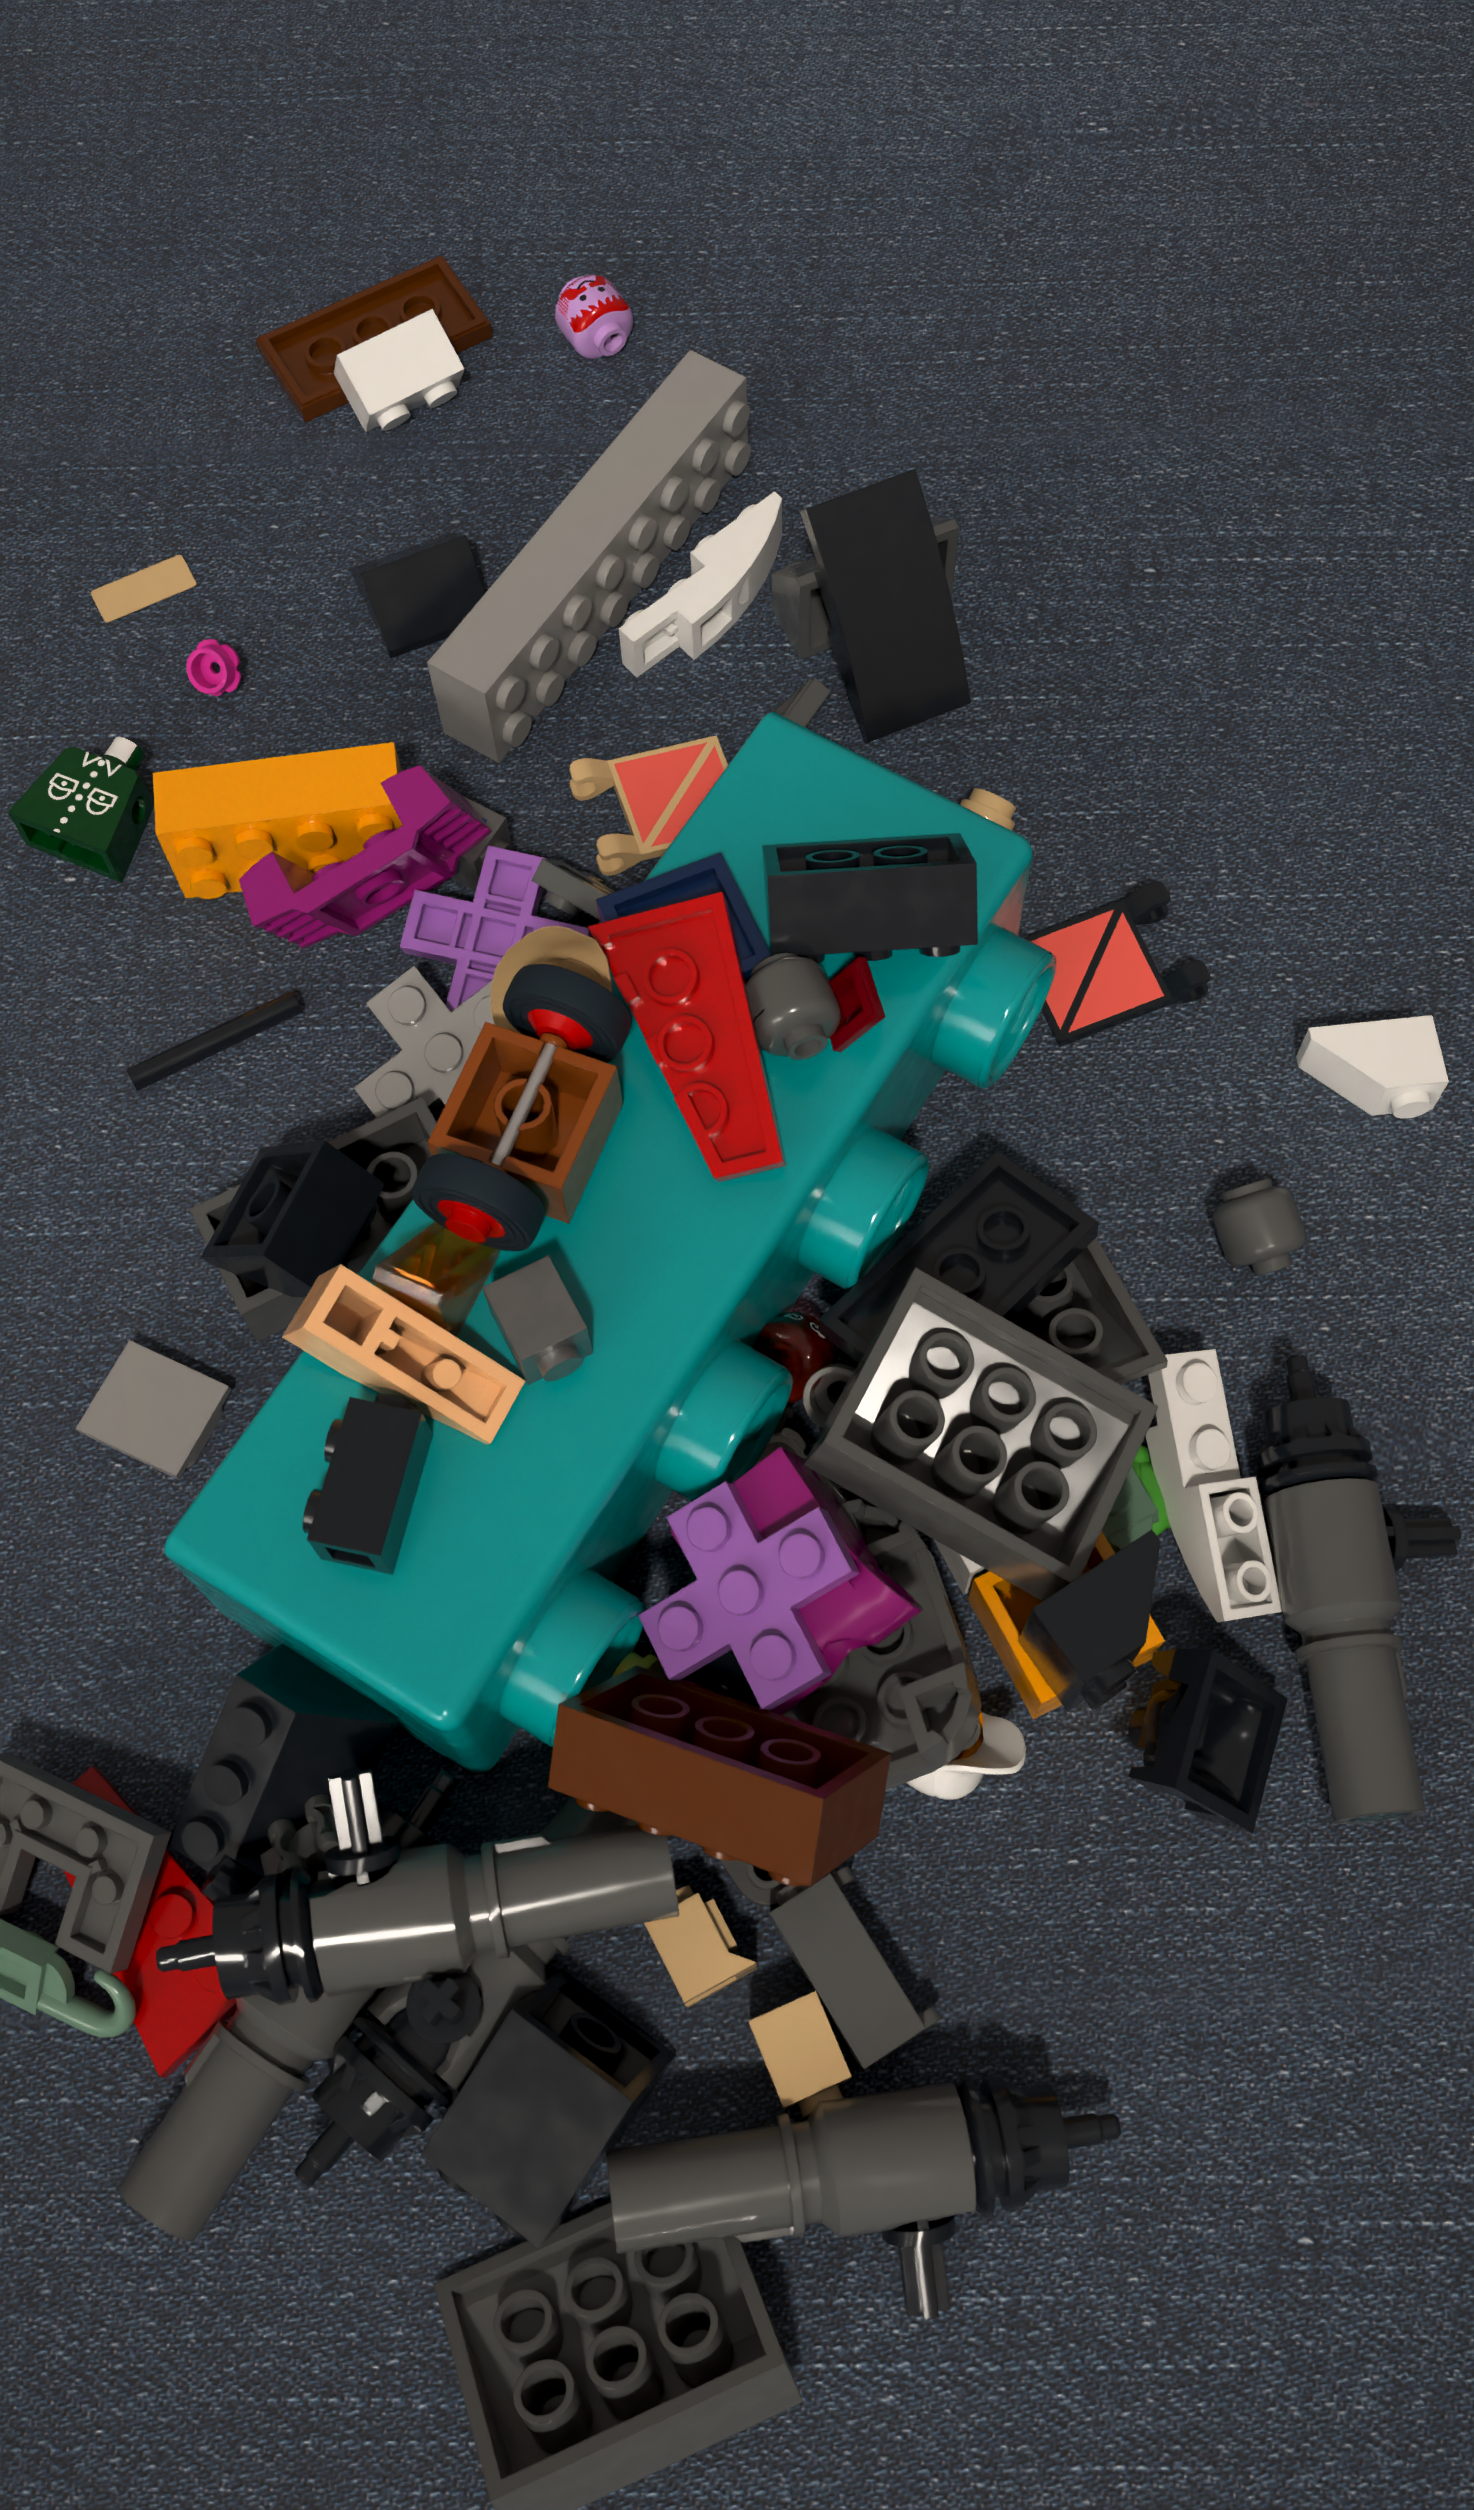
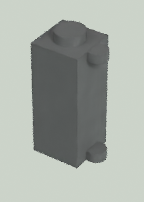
(847, 1970)

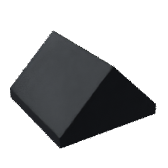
(420, 592)

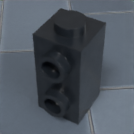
(369, 1483)

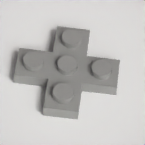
(431, 1041)

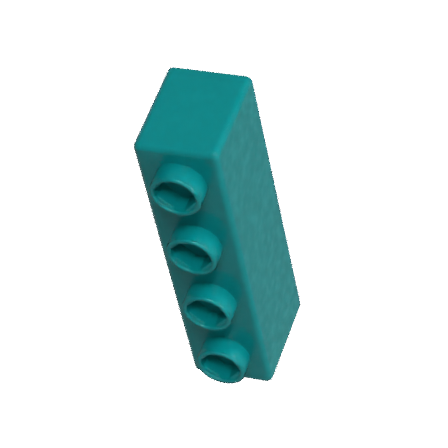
(519, 1541)

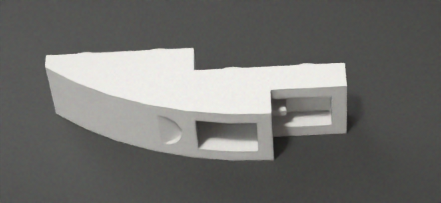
(723, 583)
(1206, 1501)

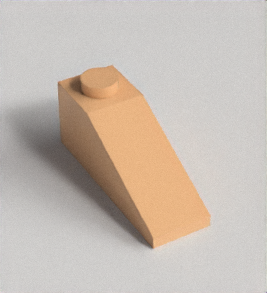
(402, 1354)

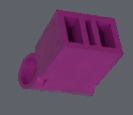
(855, 1612)

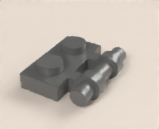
(570, 888)

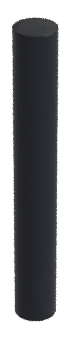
(214, 1040)

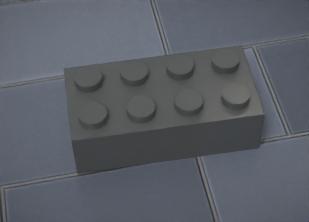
(389, 1149)

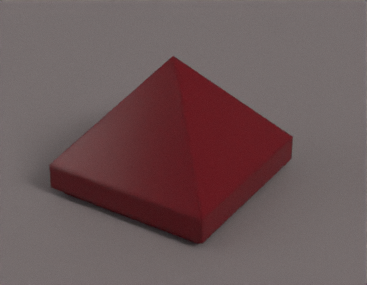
(857, 1002)

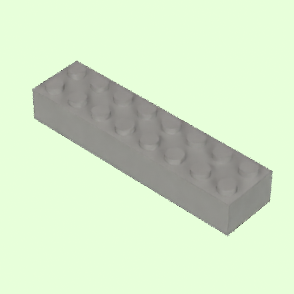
(592, 558)

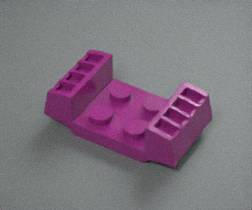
(378, 880)

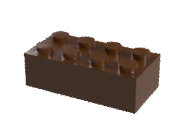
(720, 1774)

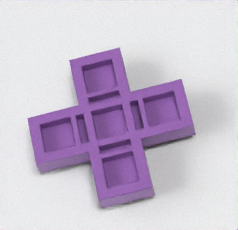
(479, 931)
(748, 1595)

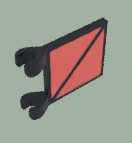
(1107, 970)

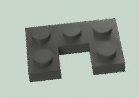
(96, 1841)

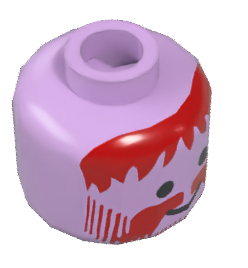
(593, 315)

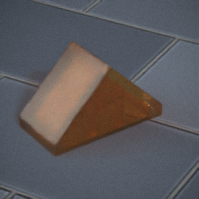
(437, 1275)

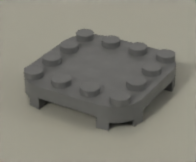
(915, 1686)

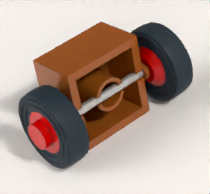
(527, 1112)

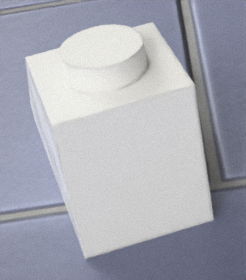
(1379, 1064)

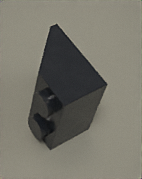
(294, 1216)
(1095, 1626)

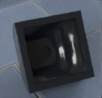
(1208, 1736)

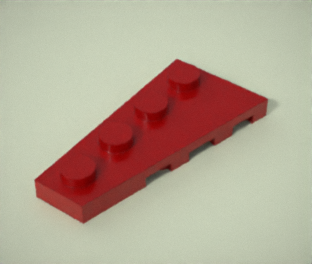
(696, 1017)
(172, 2006)

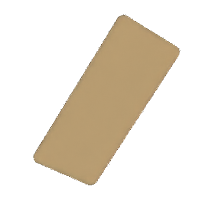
(143, 588)

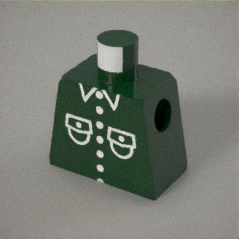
(88, 808)

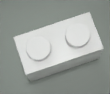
(399, 372)

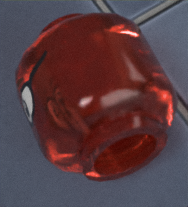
(798, 1345)

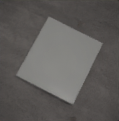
(155, 1410)

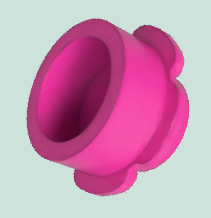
(202, 671)

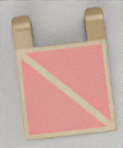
(655, 794)

